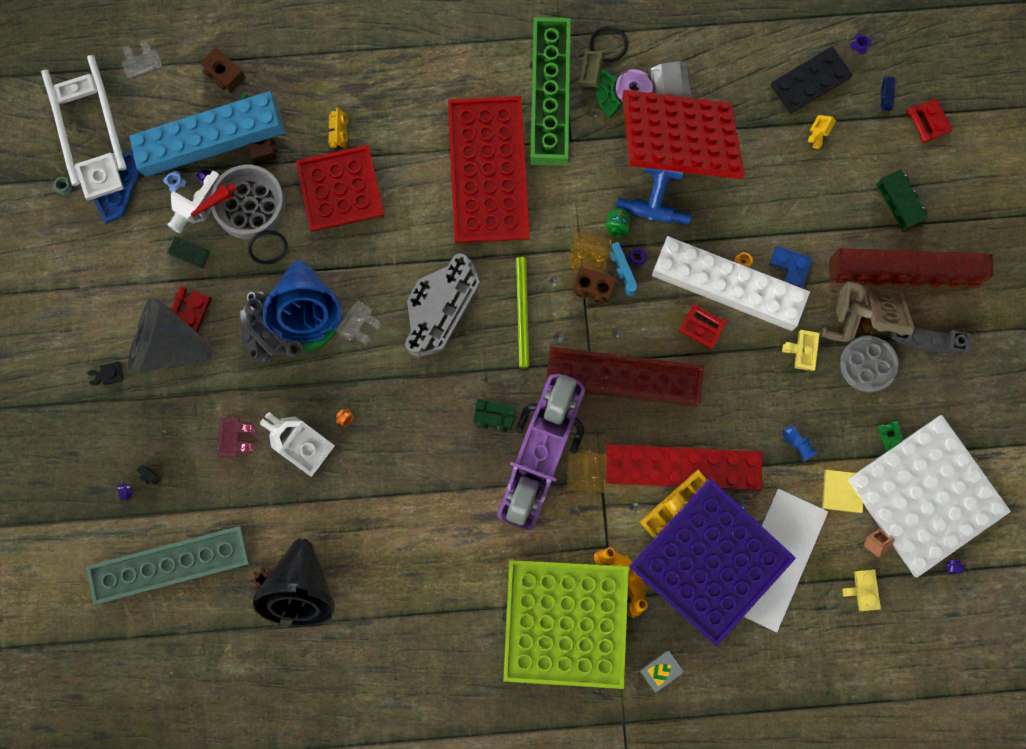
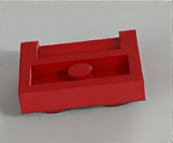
(934, 118)
(701, 331)

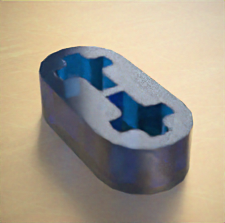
(887, 93)

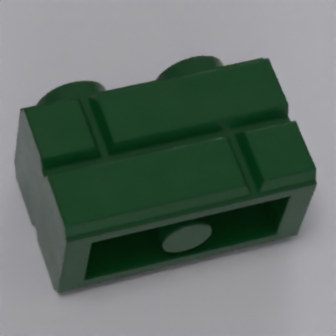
(494, 415)

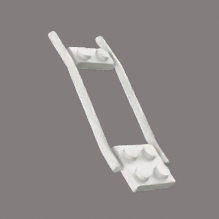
(100, 174)

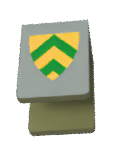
(660, 671)

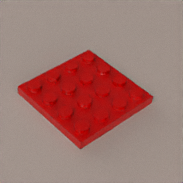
(339, 188)

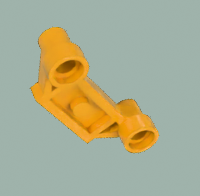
(636, 585)

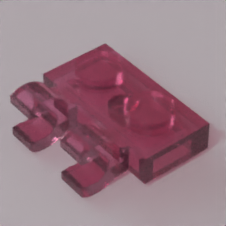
(229, 438)

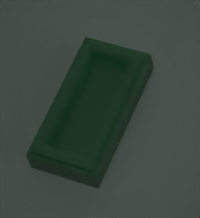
(188, 252)

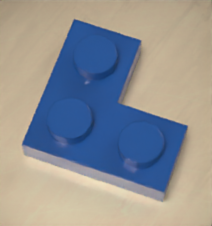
(794, 263)

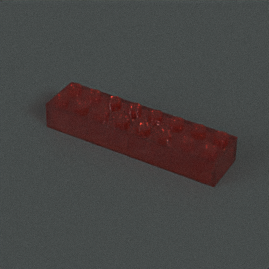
(911, 267)
(629, 376)

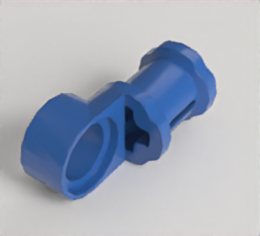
(803, 445)

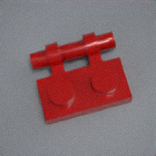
(195, 309)

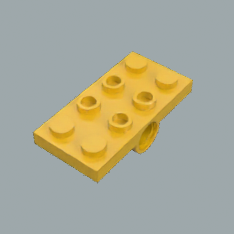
(664, 512)

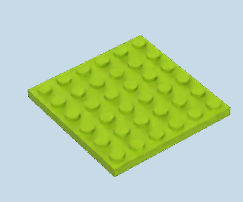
(566, 624)

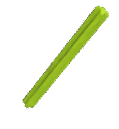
(522, 307)

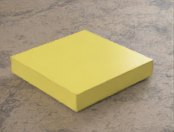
(839, 493)

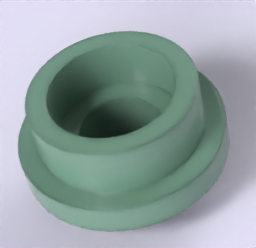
(61, 181)

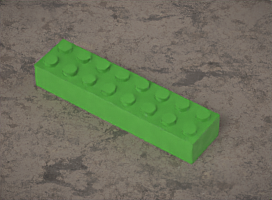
(550, 92)

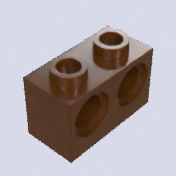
(595, 280)

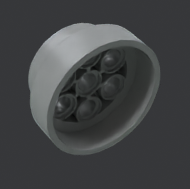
(254, 179)

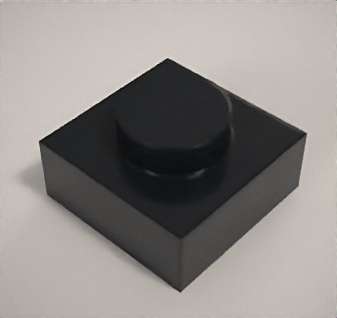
(148, 475)

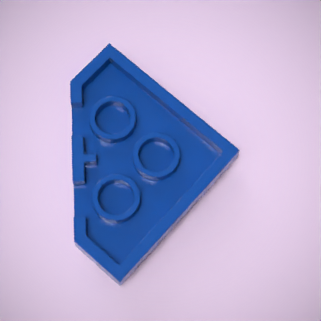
(115, 204)

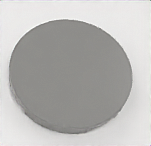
(869, 364)

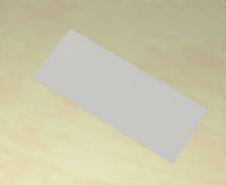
(796, 528)

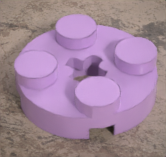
(633, 77)

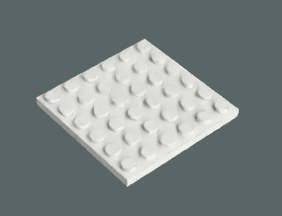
(928, 495)

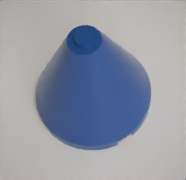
(301, 306)

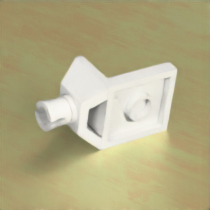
(184, 207)
(297, 442)

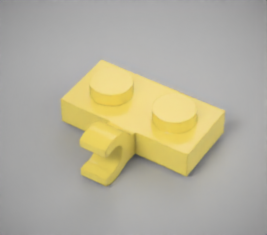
(805, 350)
(865, 589)

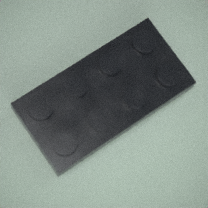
(811, 80)

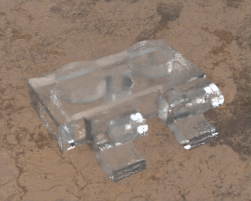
(142, 64)
(355, 320)

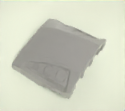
(671, 79)

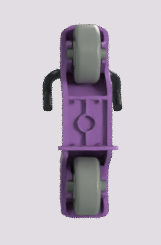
(542, 449)

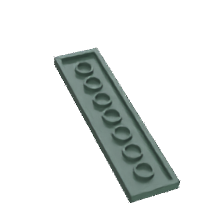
(167, 565)

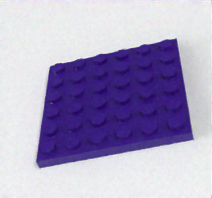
(712, 562)

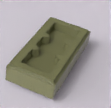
(591, 69)

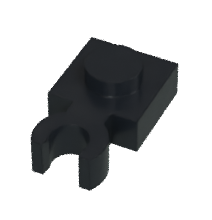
(108, 373)

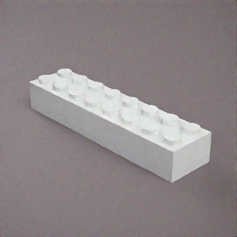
(730, 283)

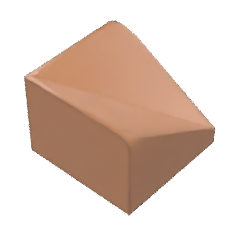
(879, 542)

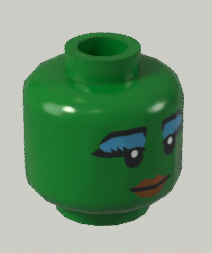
(618, 222)

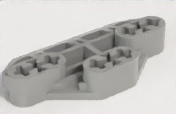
(437, 305)

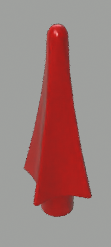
(221, 194)

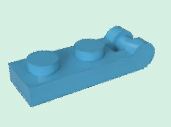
(623, 270)

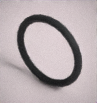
(617, 30)
(265, 233)

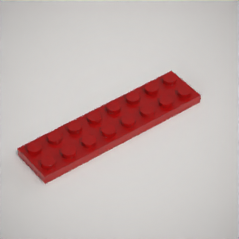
(674, 465)

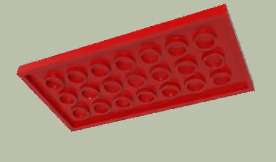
(488, 169)

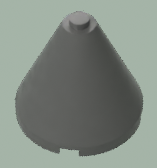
(165, 341)

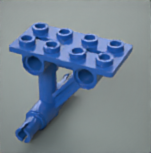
(653, 208)

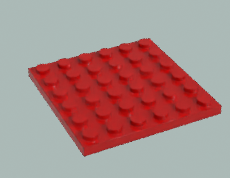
(681, 134)

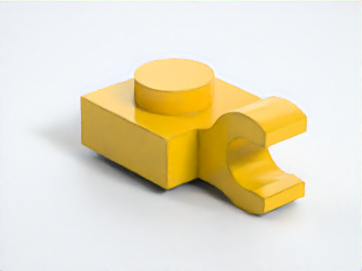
(820, 128)

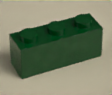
(902, 200)

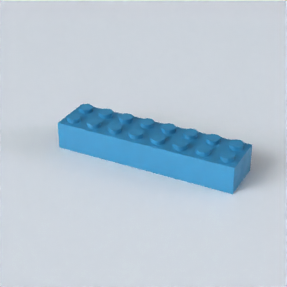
(207, 134)

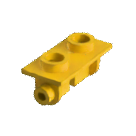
(338, 120)

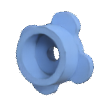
(175, 175)

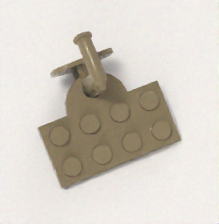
(882, 305)

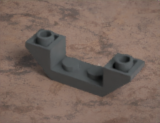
(935, 341)

